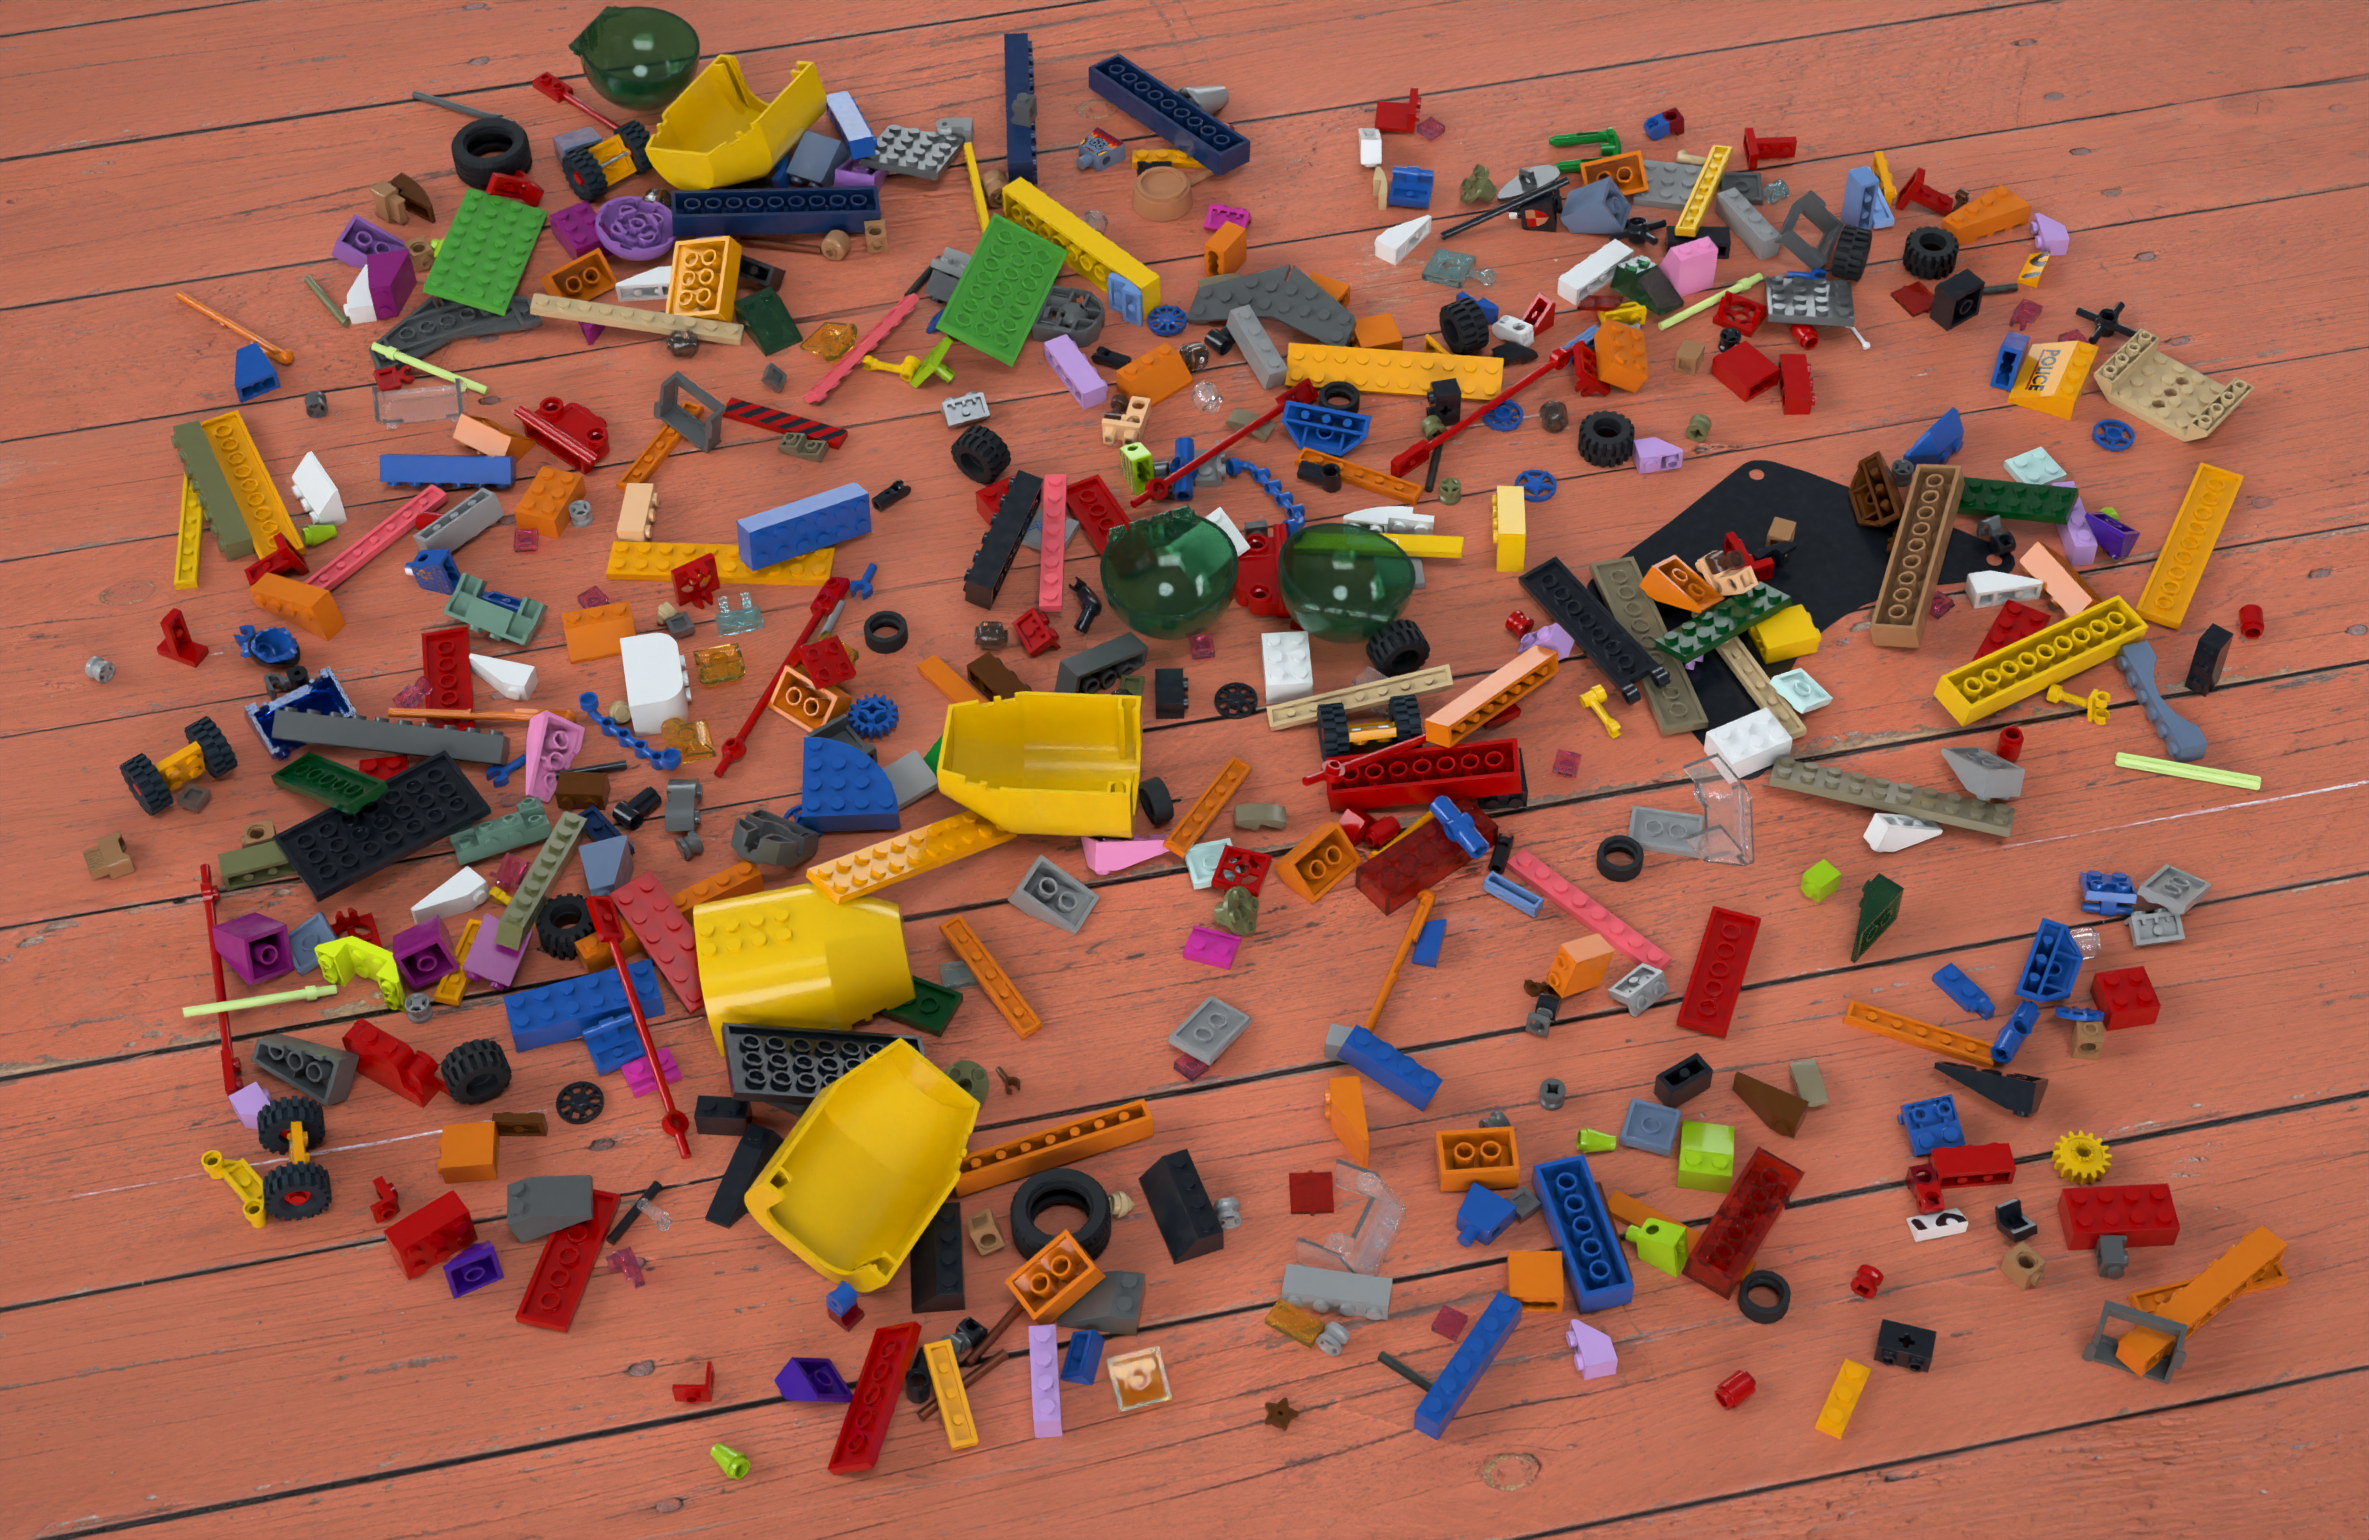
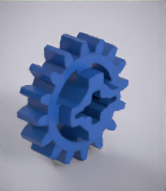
(873, 716)

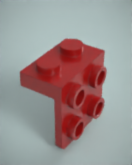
(1399, 116)
(824, 662)

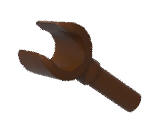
(1962, 197)
(1008, 1080)

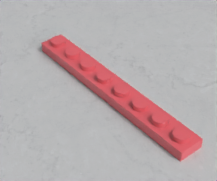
(856, 354)
(377, 539)
(1053, 543)
(1587, 911)

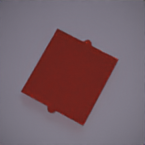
(1914, 298)
(1600, 303)
(1311, 1193)

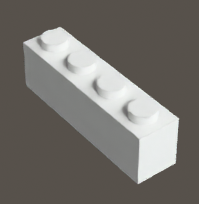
(1593, 272)

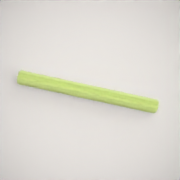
(2188, 771)

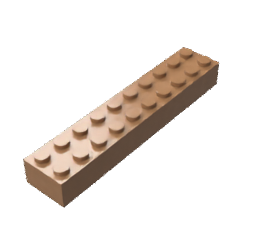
(1917, 556)

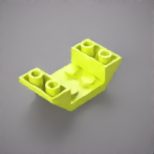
(351, 955)

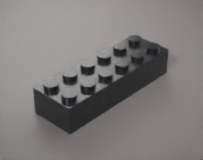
(1003, 539)

